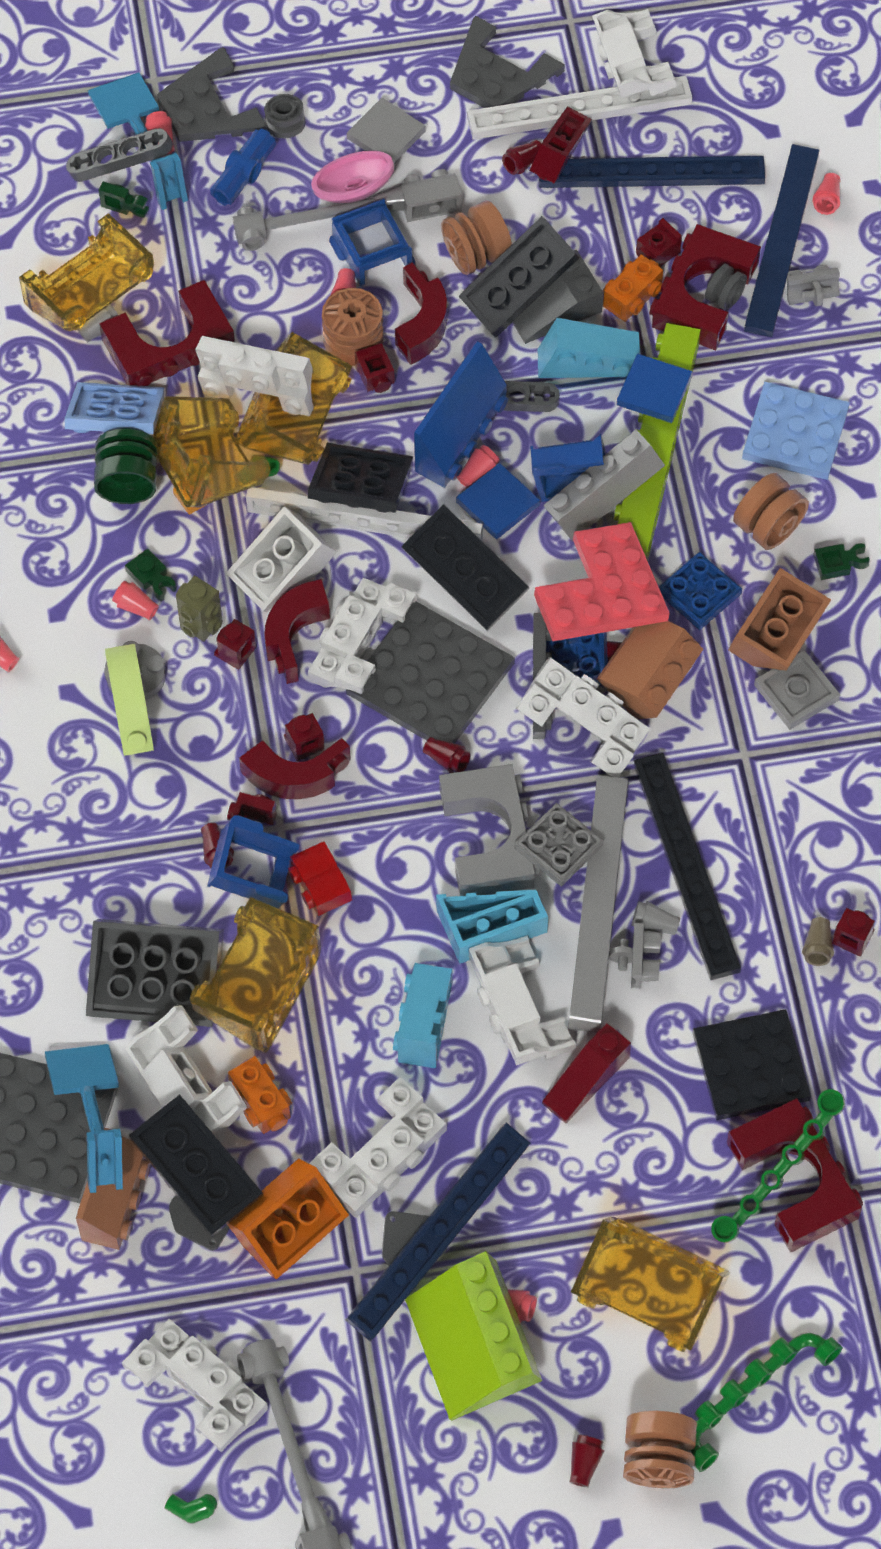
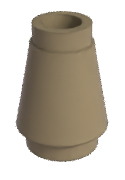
(818, 943)

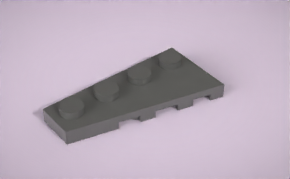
(540, 636)

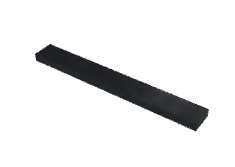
(687, 866)

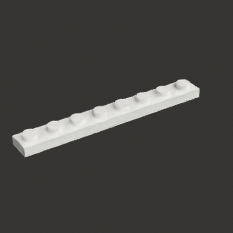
(593, 104)
(402, 523)

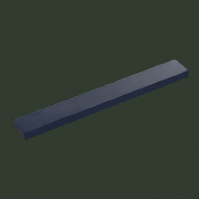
(660, 172)
(781, 241)
(437, 1232)

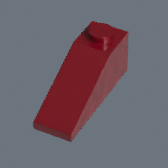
(560, 145)
(588, 1072)

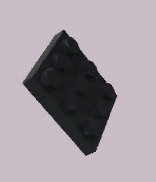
(360, 477)
(751, 1064)

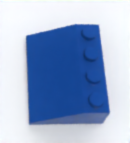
(459, 417)

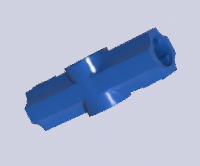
(243, 167)

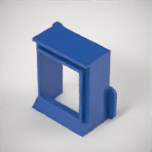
(360, 219)
(561, 464)
(251, 835)

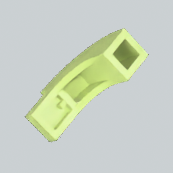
(129, 699)

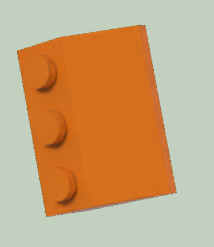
(288, 1218)

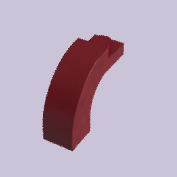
(425, 331)
(293, 611)
(294, 779)

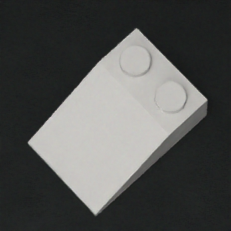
(280, 559)

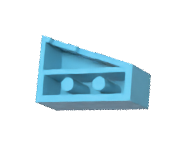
(586, 351)
(490, 918)
(423, 1015)

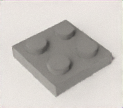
(798, 691)

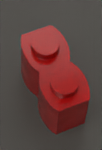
(320, 879)

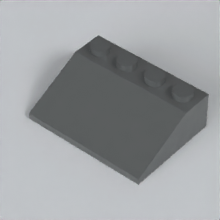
(149, 968)

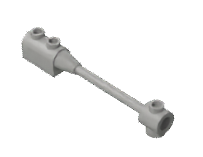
(415, 197)
(264, 1365)

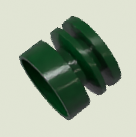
(125, 466)

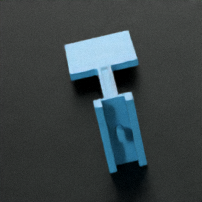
(126, 102)
(84, 1072)

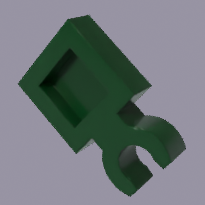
(119, 199)
(836, 562)
(150, 571)

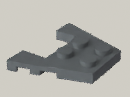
(491, 79)
(197, 108)

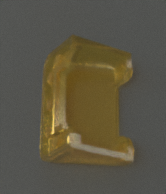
(90, 279)
(291, 436)
(201, 452)
(260, 974)
(650, 1281)

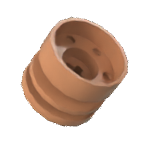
(476, 237)
(351, 323)
(659, 1449)

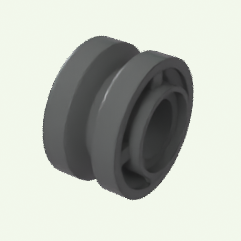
(284, 116)
(725, 287)

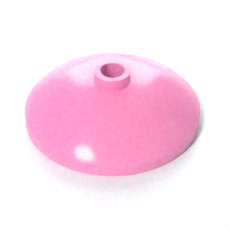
(353, 177)

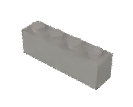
(604, 485)

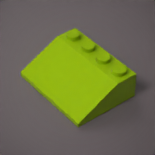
(472, 1336)

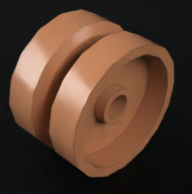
(771, 511)

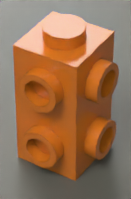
(633, 288)
(265, 1103)

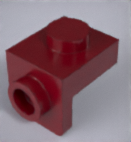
(256, 808)

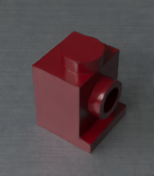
(660, 243)
(375, 368)
(232, 640)
(302, 730)
(856, 926)

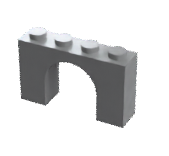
(494, 792)

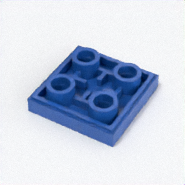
(654, 388)
(498, 501)
(699, 591)
(581, 654)

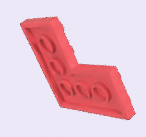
(615, 594)

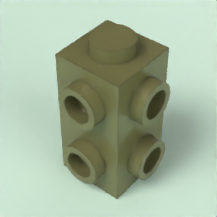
(199, 609)

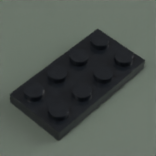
(519, 276)
(465, 567)
(195, 1165)

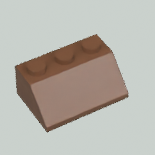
(779, 623)
(650, 667)
(106, 1214)

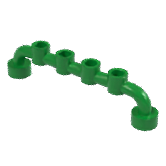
(727, 1228)
(758, 1375)

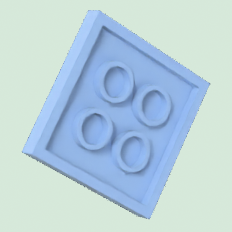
(114, 407)
(796, 430)

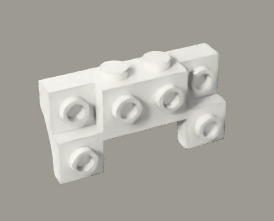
(625, 60)
(256, 370)
(353, 631)
(597, 713)
(510, 1003)
(171, 1071)
(386, 1154)
(204, 1376)

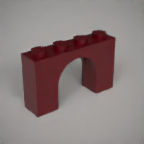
(702, 254)
(145, 363)
(832, 1203)

